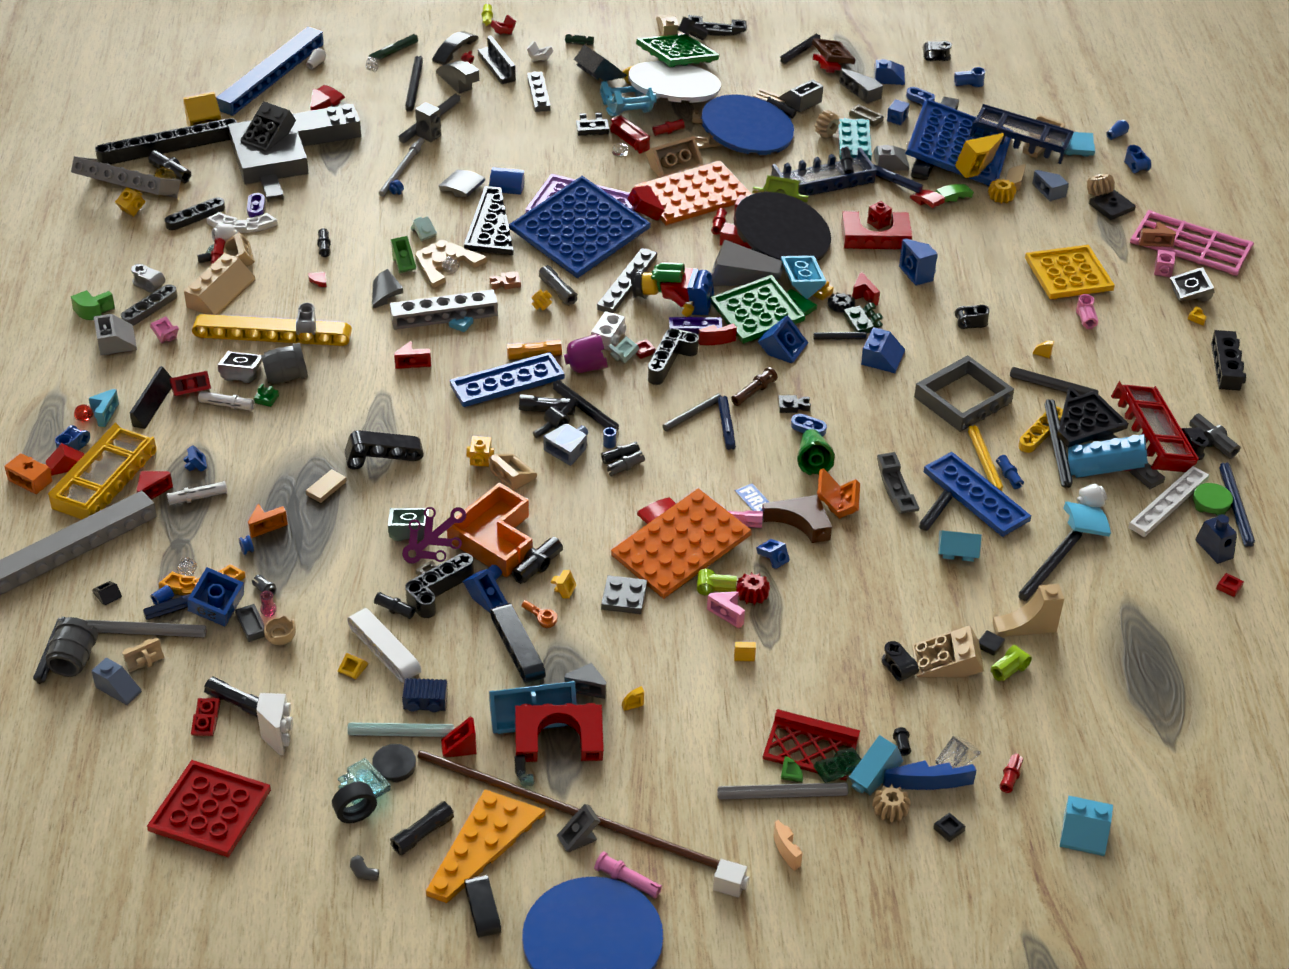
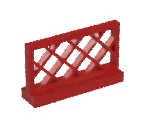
(821, 730)

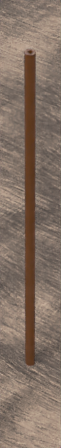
(563, 807)

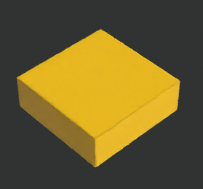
(744, 651)

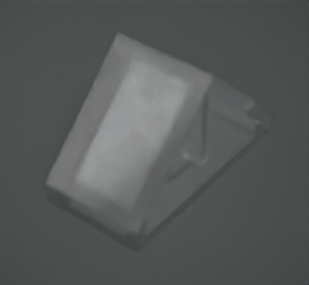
(958, 752)

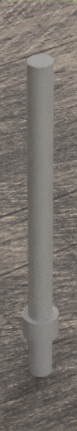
(413, 150)

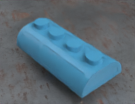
(1108, 456)
(504, 701)

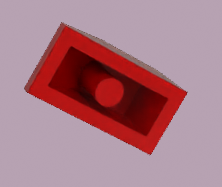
(646, 202)

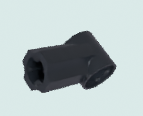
(691, 28)

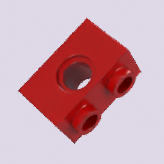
(190, 383)

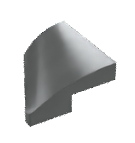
(384, 287)

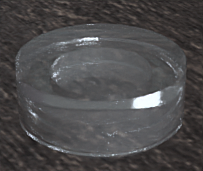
(620, 150)

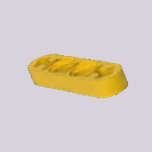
(1037, 427)

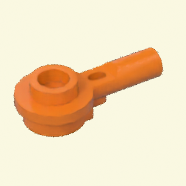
(546, 618)

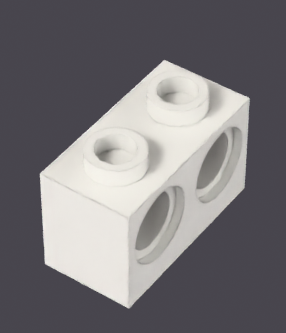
(610, 328)

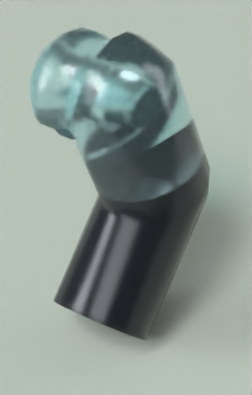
(206, 256)
(520, 771)

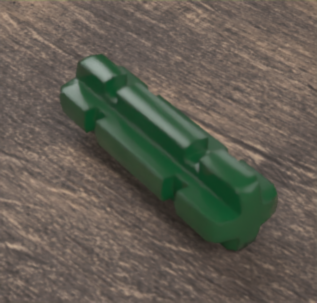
(579, 39)

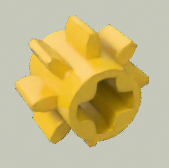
(541, 299)

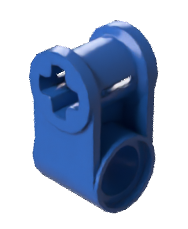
(1137, 159)
(73, 438)

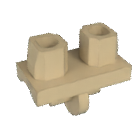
(143, 654)

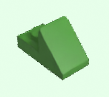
(402, 254)

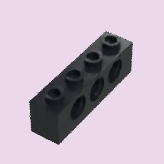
(1228, 360)

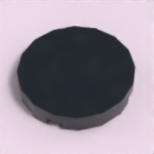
(394, 762)

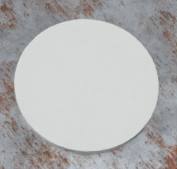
(676, 82)

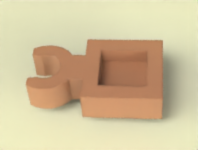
(507, 280)

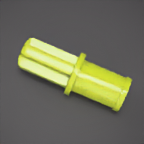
(487, 14)

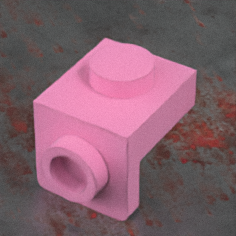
(164, 330)

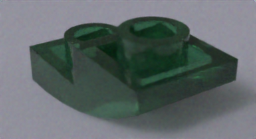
(837, 766)

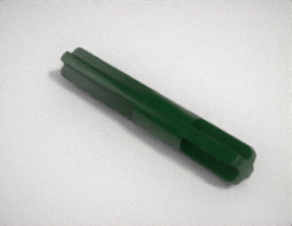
(401, 44)

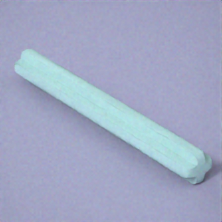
(399, 729)

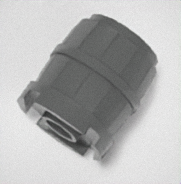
(284, 364)
(71, 646)

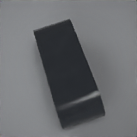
(482, 906)

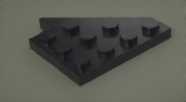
(1087, 418)

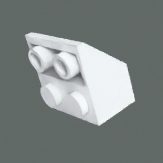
(274, 720)

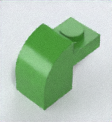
(88, 306)

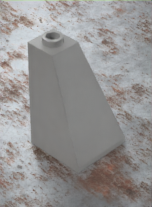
(742, 266)

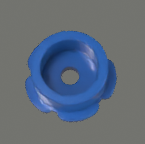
(396, 187)

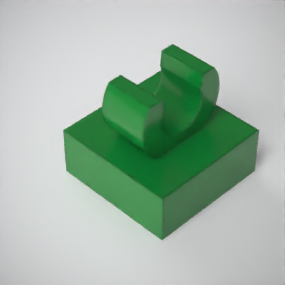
(266, 396)

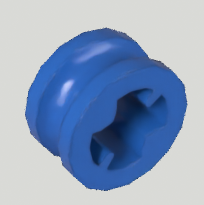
(246, 544)

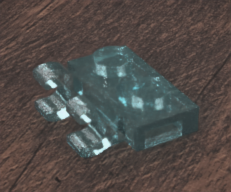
(365, 772)

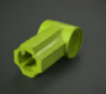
(709, 582)
(1013, 660)

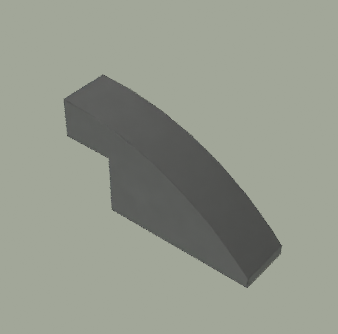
(459, 75)

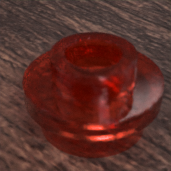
(83, 412)

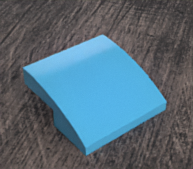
(1087, 519)

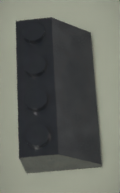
(597, 65)

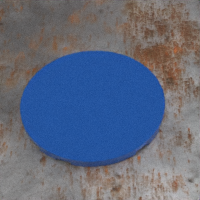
(747, 124)
(592, 927)

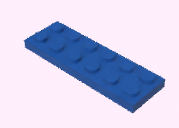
(506, 379)
(977, 494)

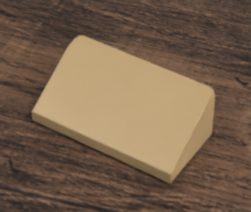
(1016, 175)

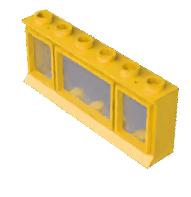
(102, 472)

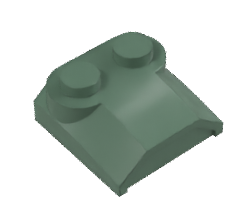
(399, 521)

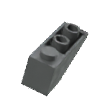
(862, 86)

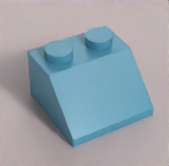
(959, 544)
(1086, 825)

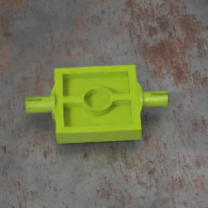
(782, 185)

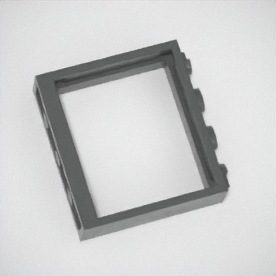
(927, 387)

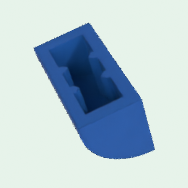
(509, 180)

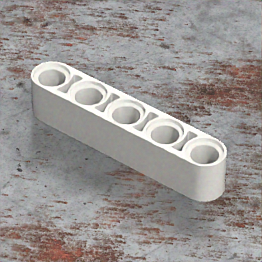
(384, 645)

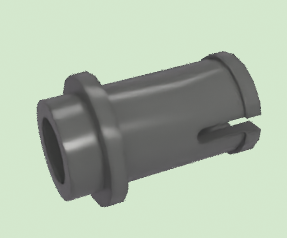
(263, 584)

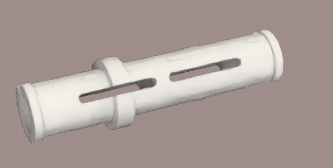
(225, 400)
(196, 493)

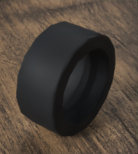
(352, 792)

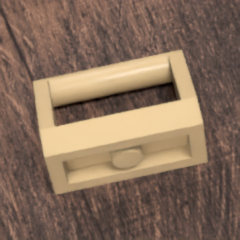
(239, 242)
(512, 478)

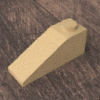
(667, 24)

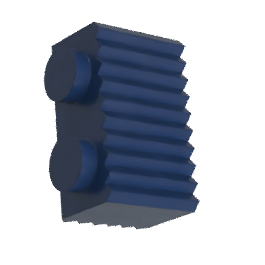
(425, 694)

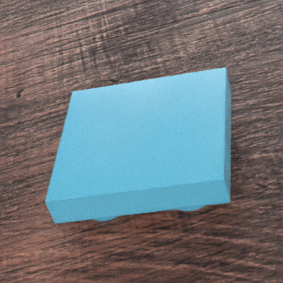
(1082, 144)

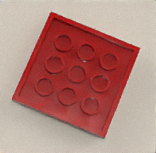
(209, 808)

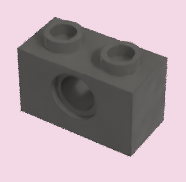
(428, 122)

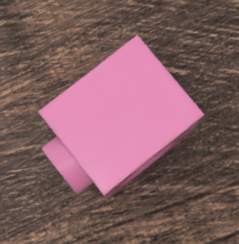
(1164, 263)

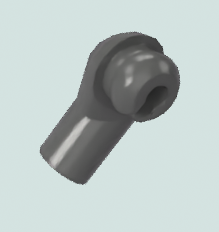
(360, 869)

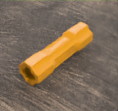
(521, 351)

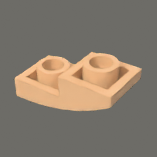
(784, 841)

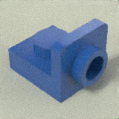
(775, 551)

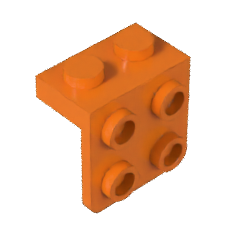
(839, 499)

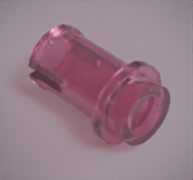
(268, 607)

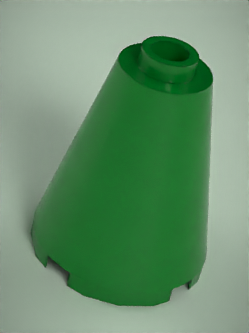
(814, 453)

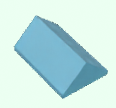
(804, 274)

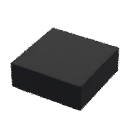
(991, 642)
(949, 827)

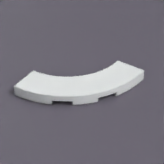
(252, 224)

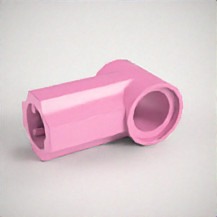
(1086, 311)

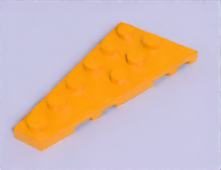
(483, 838)

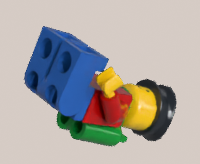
(676, 284)

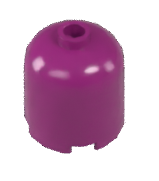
(586, 354)

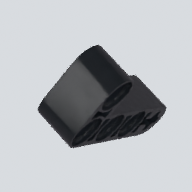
(672, 344)
(381, 445)
(425, 587)

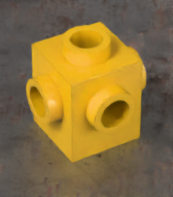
(130, 201)
(480, 451)

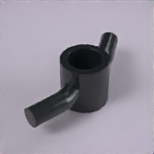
(555, 417)

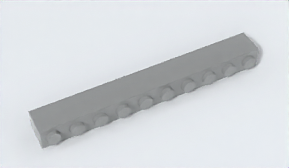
(75, 540)

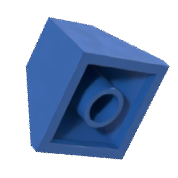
(889, 72)
(783, 341)

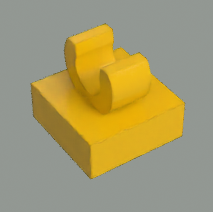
(824, 292)
(564, 583)

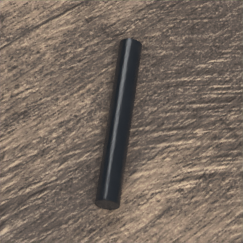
(839, 335)

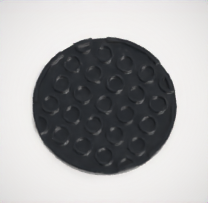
(781, 226)

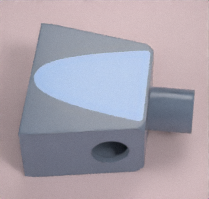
(566, 443)

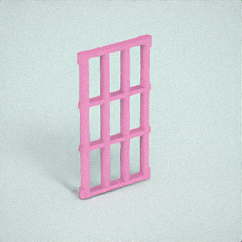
(1203, 251)

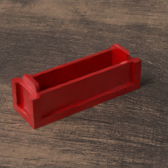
(630, 134)

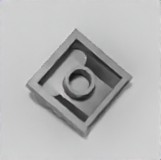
(1192, 285)
(239, 366)

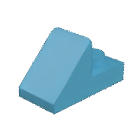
(104, 406)

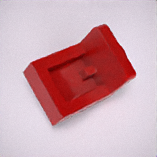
(504, 27)

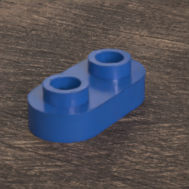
(918, 95)
(803, 422)

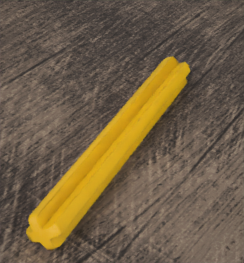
(984, 457)

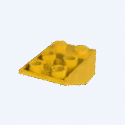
(977, 154)

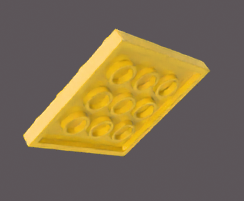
(1069, 271)

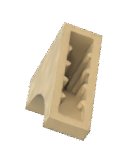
(1036, 617)

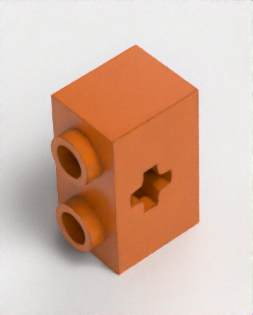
(28, 473)

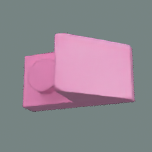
(726, 607)

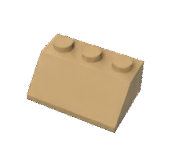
(674, 157)

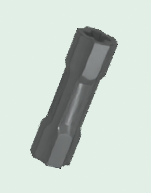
(552, 279)

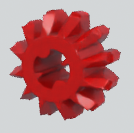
(753, 588)

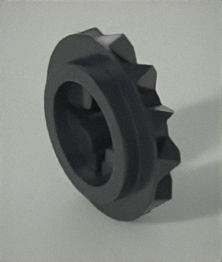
(846, 302)

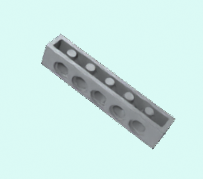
(443, 309)

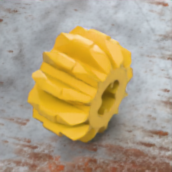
(1002, 191)

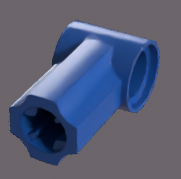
(974, 77)

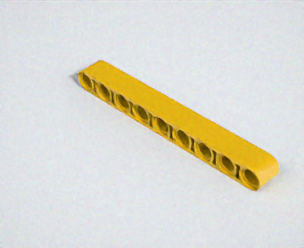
(269, 330)

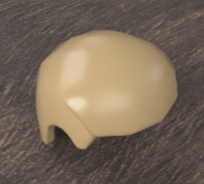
(280, 630)

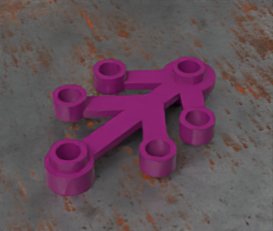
(431, 537)

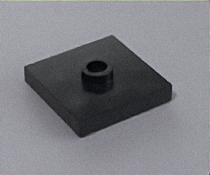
(1112, 204)

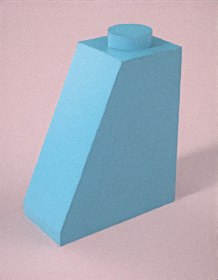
(871, 769)

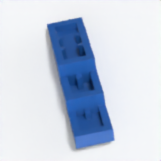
(922, 777)

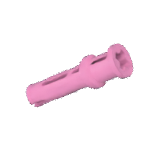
(618, 870)

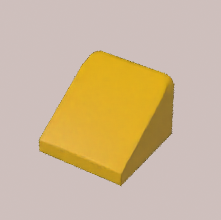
(352, 666)

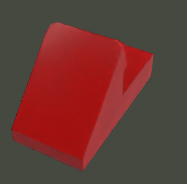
(865, 288)
(412, 358)

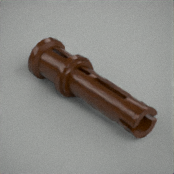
(759, 382)

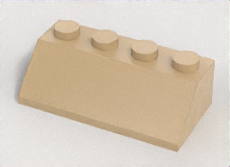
(218, 285)

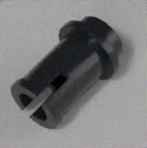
(901, 736)

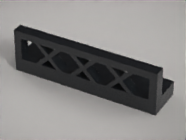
(498, 61)

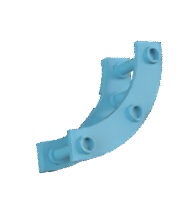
(618, 104)

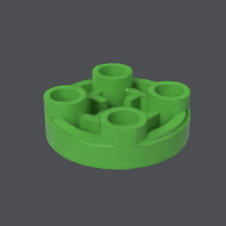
(1212, 498)

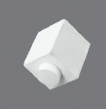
(730, 878)

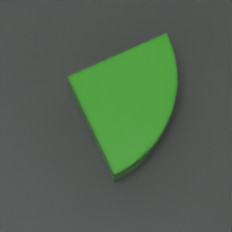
(791, 771)

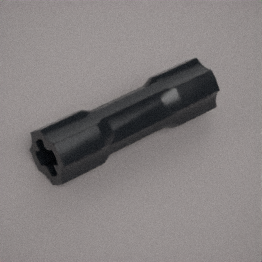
(542, 404)
(220, 689)
(435, 818)

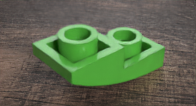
(954, 191)

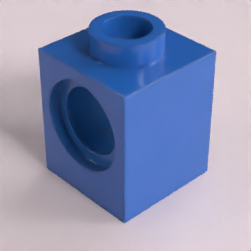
(898, 112)

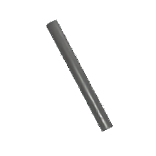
(688, 414)

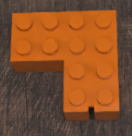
(490, 529)

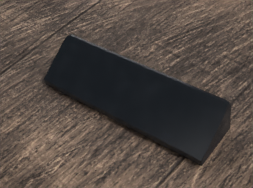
(151, 399)

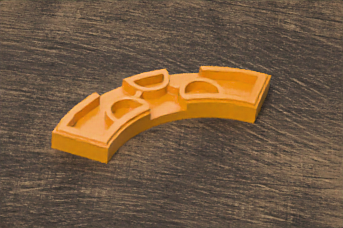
(184, 584)

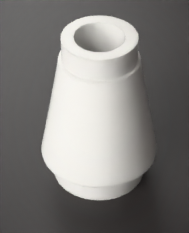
(316, 58)

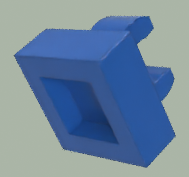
(195, 459)

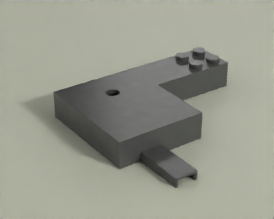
(288, 155)

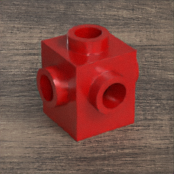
(879, 215)

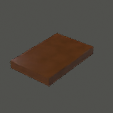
(833, 51)

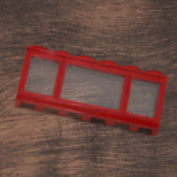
(1158, 426)

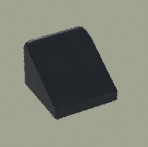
(107, 592)

